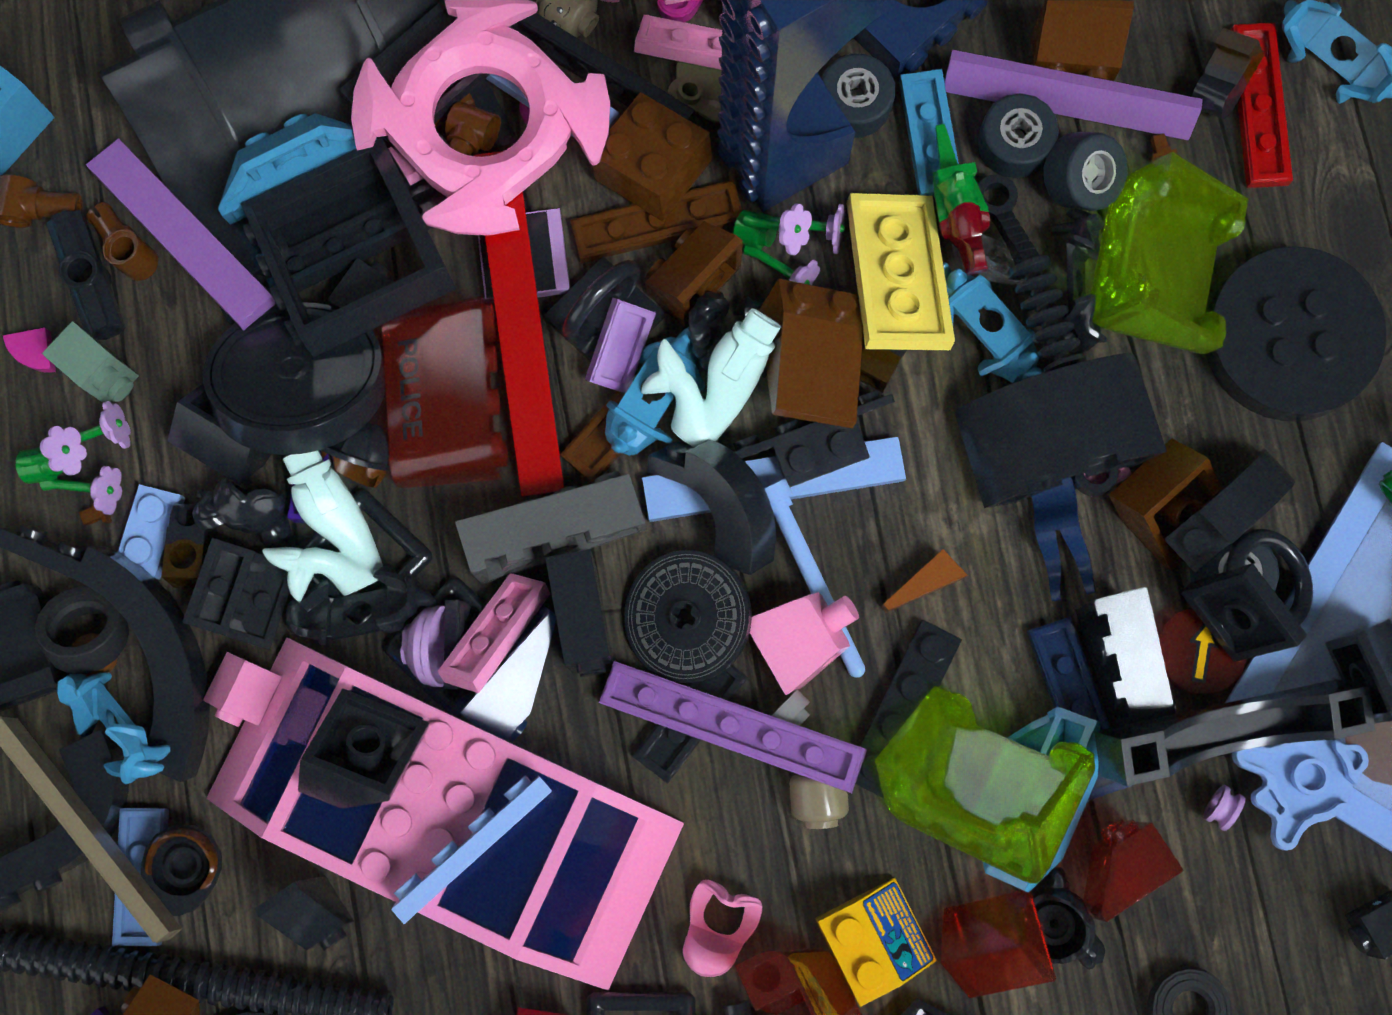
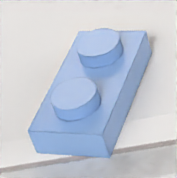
(147, 528)

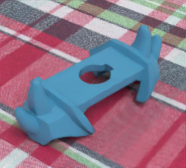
(1316, 26)
(1011, 346)
(633, 421)
(93, 702)

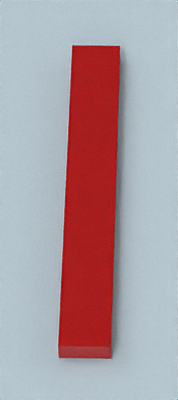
(524, 356)

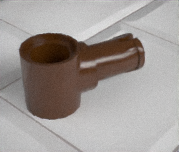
(471, 128)
(25, 201)
(122, 244)

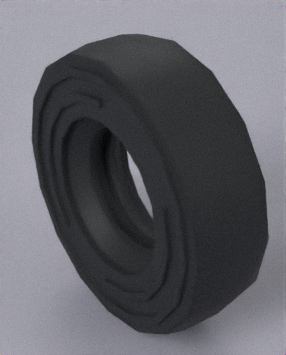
(1188, 979)

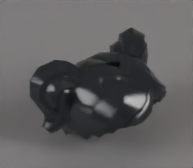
(244, 510)
(1076, 930)

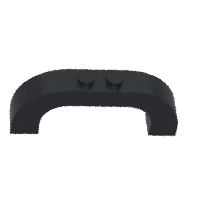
(45, 859)

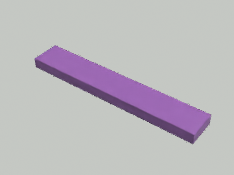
(1074, 94)
(181, 234)
(733, 727)

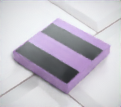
(547, 255)

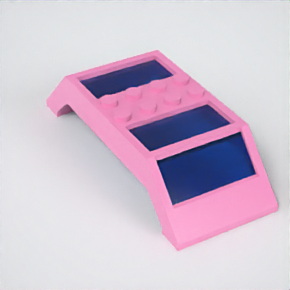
(548, 892)

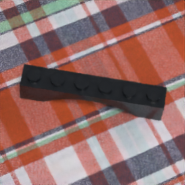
(1173, 742)

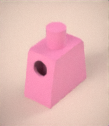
(802, 637)

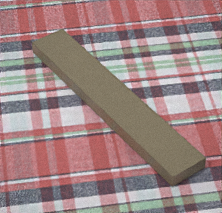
(87, 831)

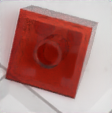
(1127, 868)

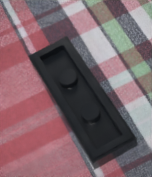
(668, 749)

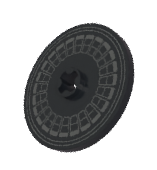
(719, 605)

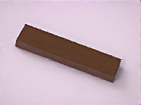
(634, 228)

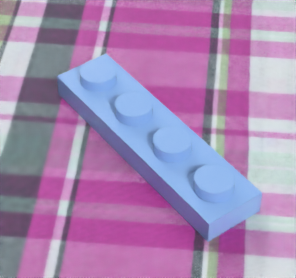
(454, 860)

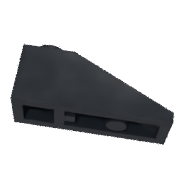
(307, 913)

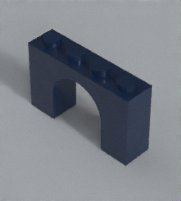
(907, 33)

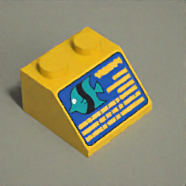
(876, 941)

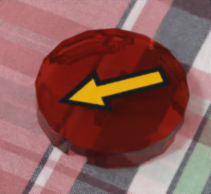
(1195, 657)

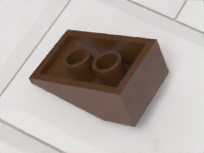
(815, 354)

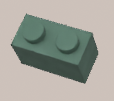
(90, 364)

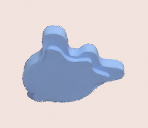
(1302, 783)

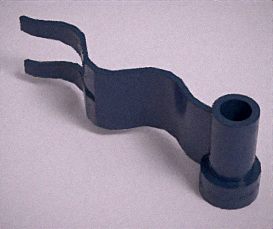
(1056, 511)

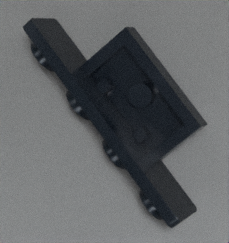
(817, 447)

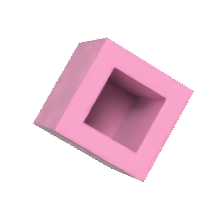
(241, 690)

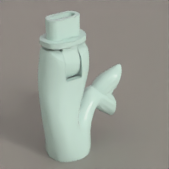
(731, 379)
(334, 514)

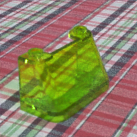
(1162, 255)
(982, 787)

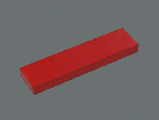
(1263, 115)

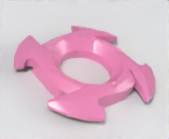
(470, 46)

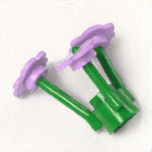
(793, 226)
(63, 453)

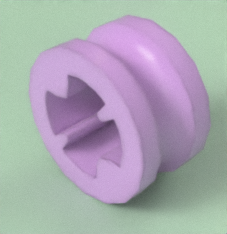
(1224, 808)

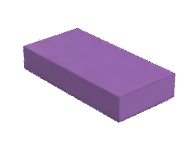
(620, 345)

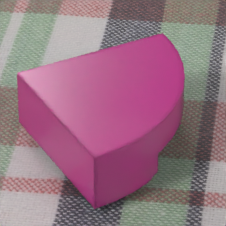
(28, 348)

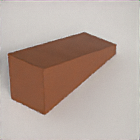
(933, 576)

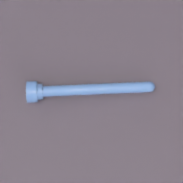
(780, 502)

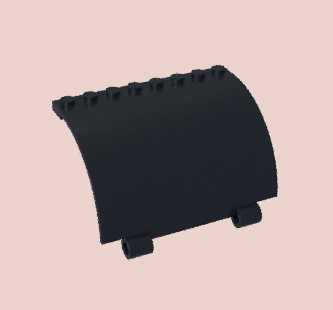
(246, 71)

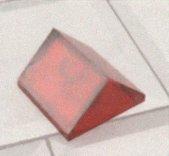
(995, 945)

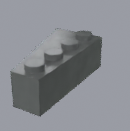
(550, 526)

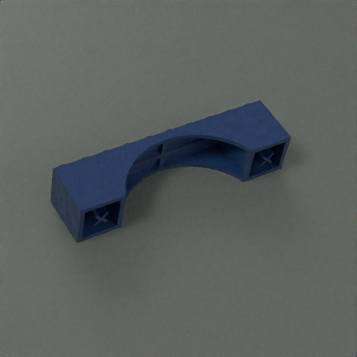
(775, 109)

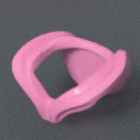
(711, 952)

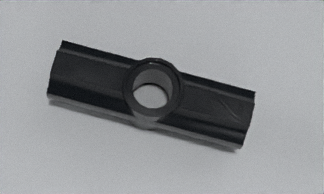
(77, 253)

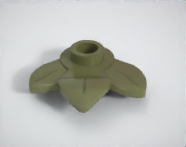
(700, 83)

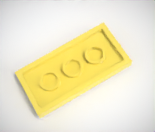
(899, 272)

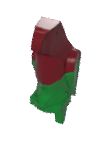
(960, 205)

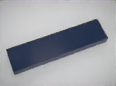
(1070, 681)

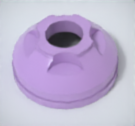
(424, 645)

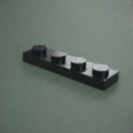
(915, 677)

